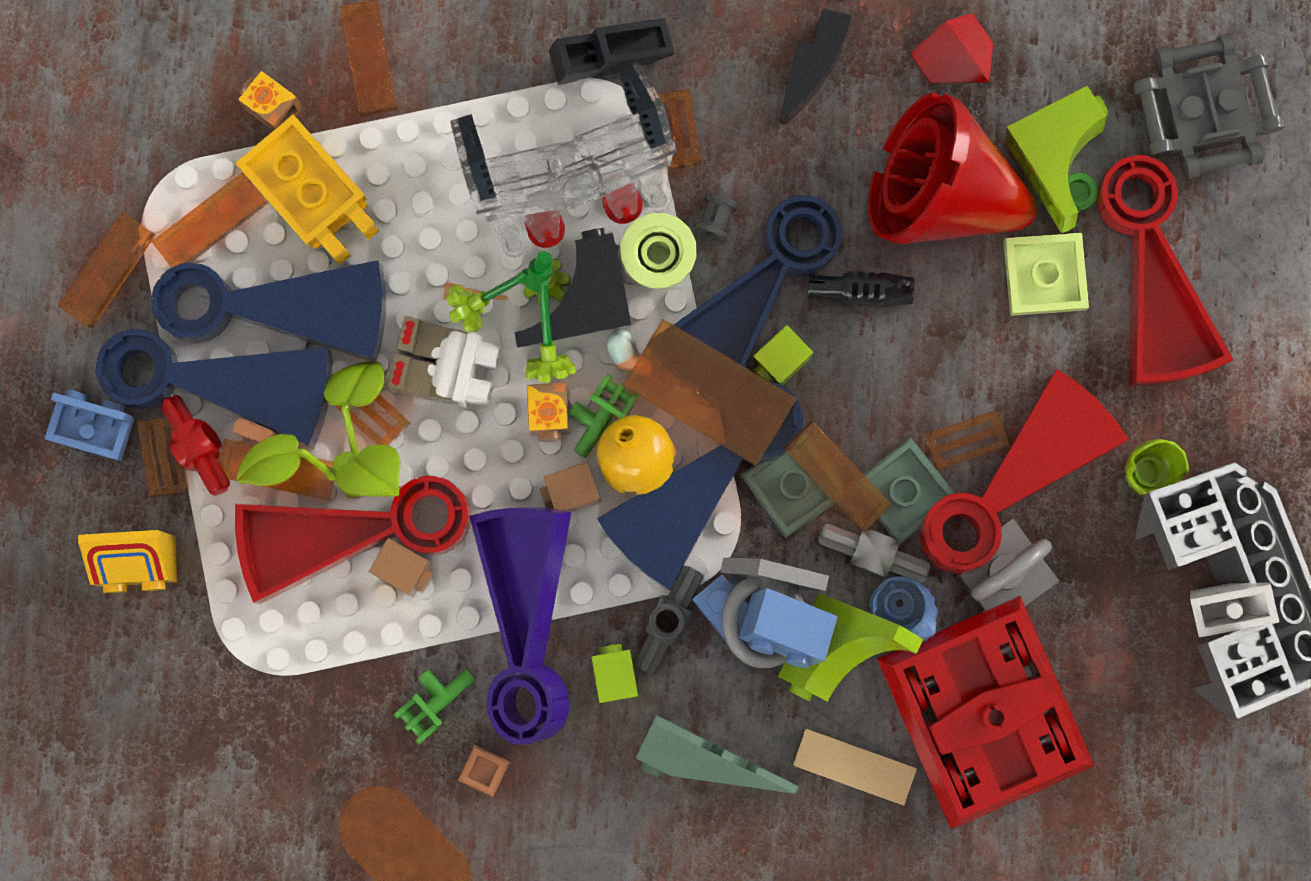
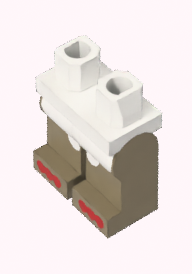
(455, 366)

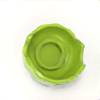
(1155, 466)

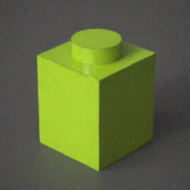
(781, 357)
(614, 674)

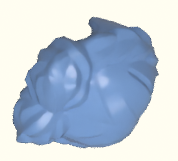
(918, 608)

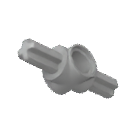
(873, 553)

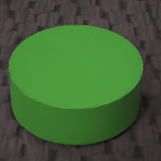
(1083, 190)

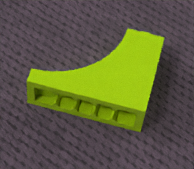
(1048, 144)
(854, 639)

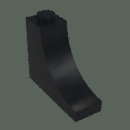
(595, 295)

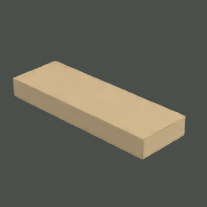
(854, 766)

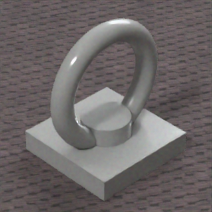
(1012, 571)
(757, 576)

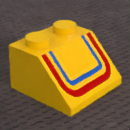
(129, 559)

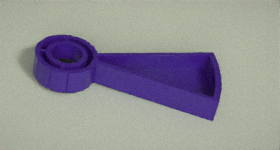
(522, 568)

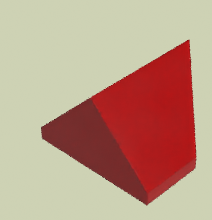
(956, 53)

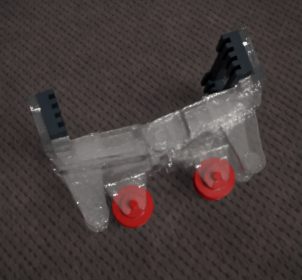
(595, 164)

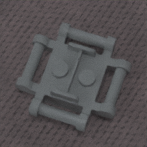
(1207, 106)

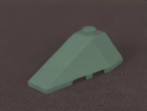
(687, 755)

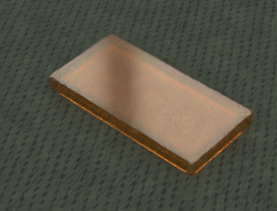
(709, 392)

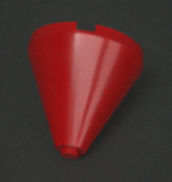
(945, 179)

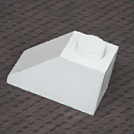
(1233, 607)

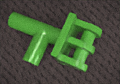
(597, 422)
(440, 698)

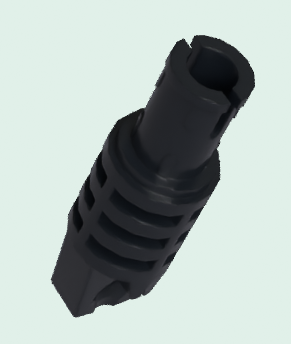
(864, 288)

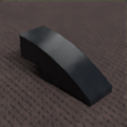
(610, 49)
(814, 63)

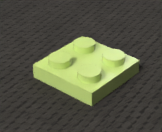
(1046, 274)

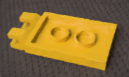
(307, 187)

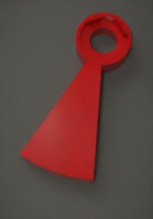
(1168, 321)
(1057, 438)
(293, 544)

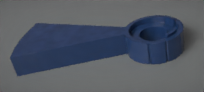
(328, 308)
(737, 313)
(266, 388)
(664, 525)

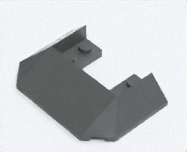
(1245, 541)

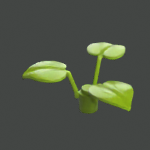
(357, 473)

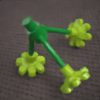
(540, 279)

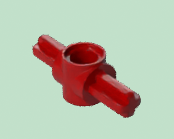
(195, 445)

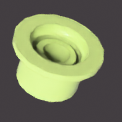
(658, 250)

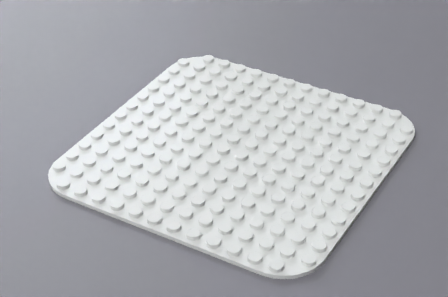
(486, 450)

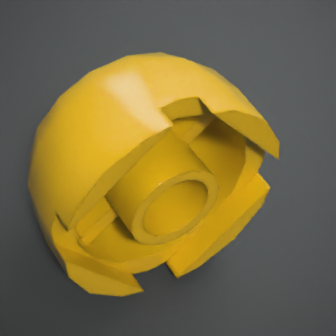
(635, 455)

